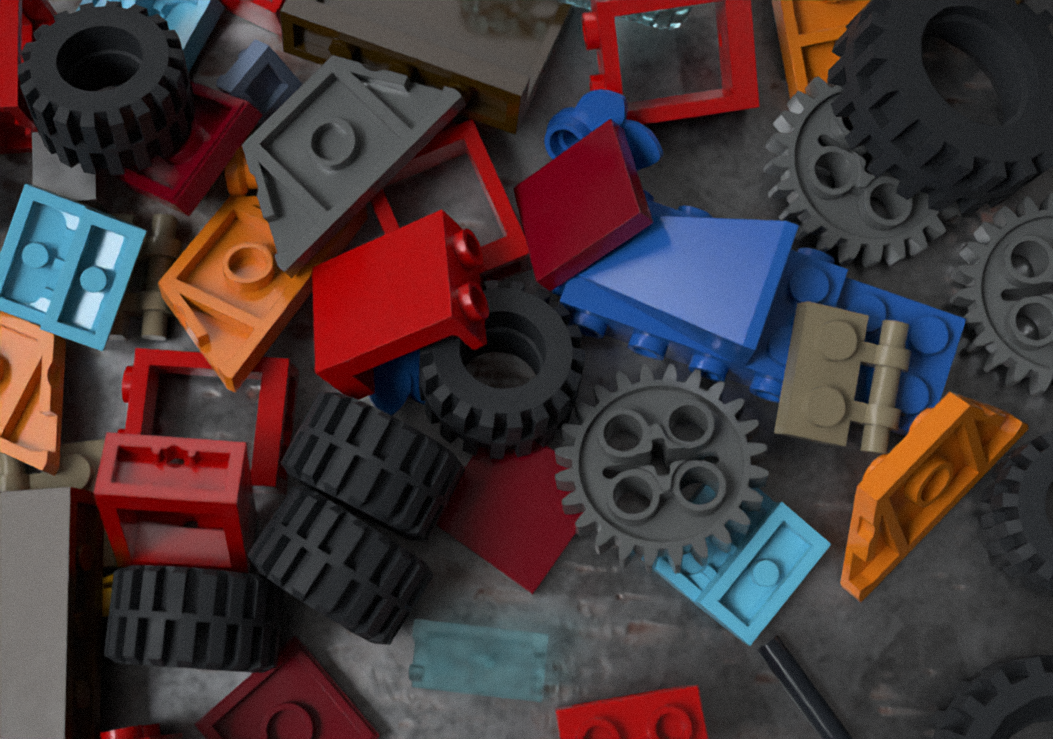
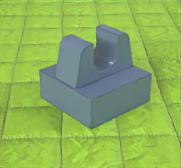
(260, 79)

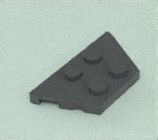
(337, 150)

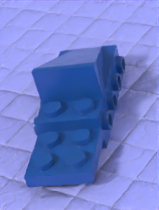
(728, 300)

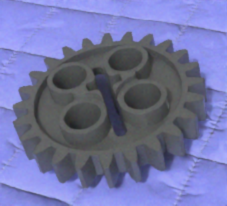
(843, 214)
(991, 272)
(671, 522)

